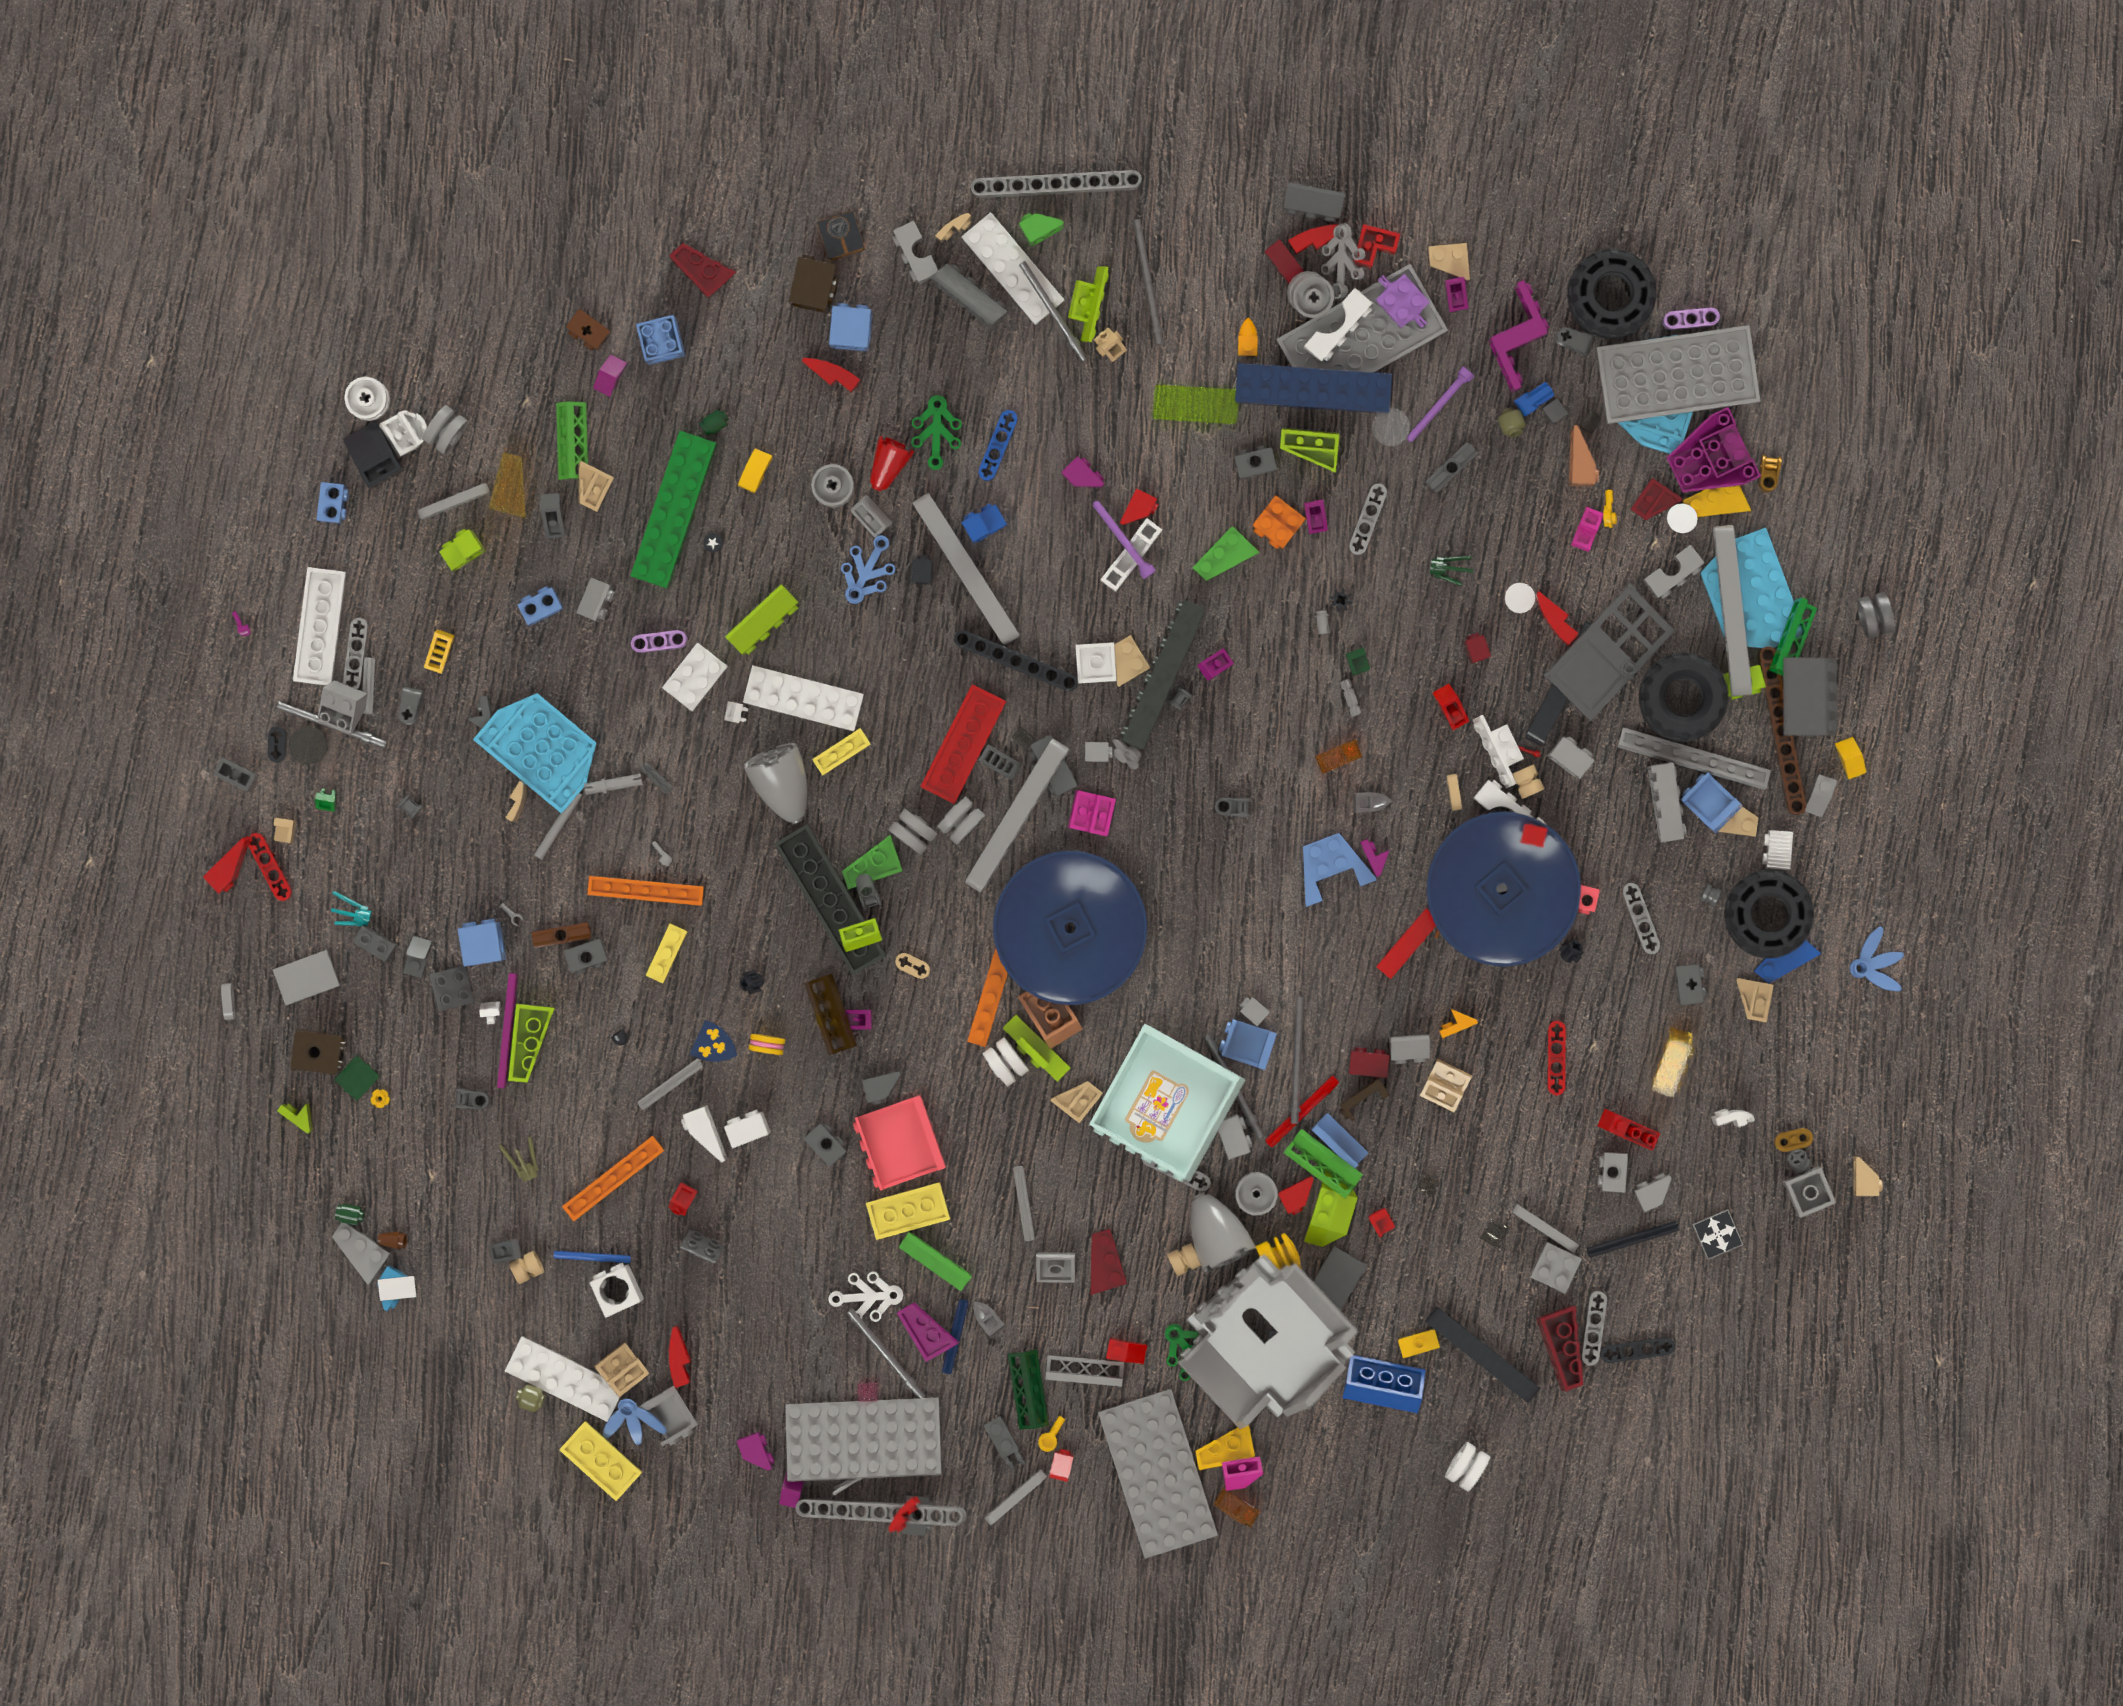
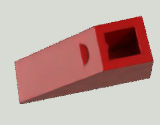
(1628, 1129)

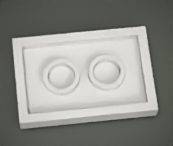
(695, 677)

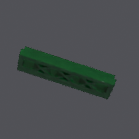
(1031, 1389)

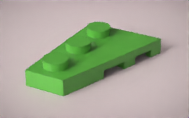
(1225, 554)
(878, 863)

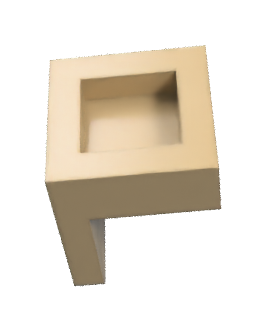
(284, 830)

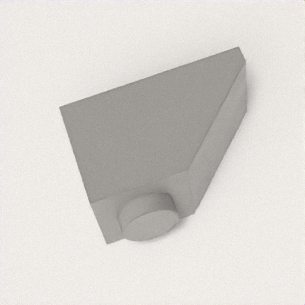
(1820, 795)

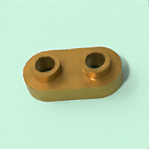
(1793, 1139)

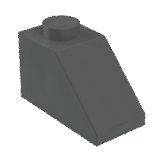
(552, 515)
(879, 1087)

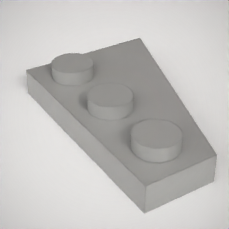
(361, 1251)

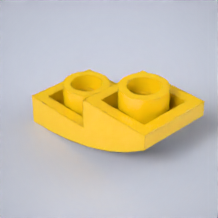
(754, 470)

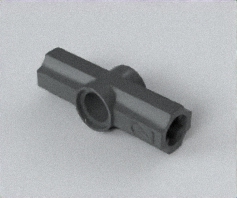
(1460, 459)

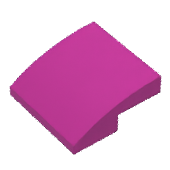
(1091, 813)

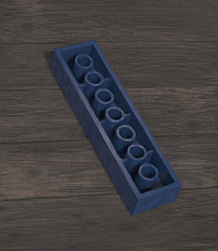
(1313, 388)

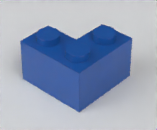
(984, 523)

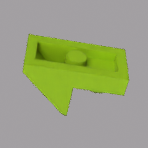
(302, 1120)

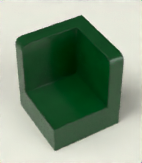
(1357, 661)

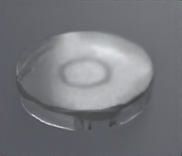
(1391, 428)

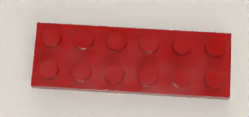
(963, 744)

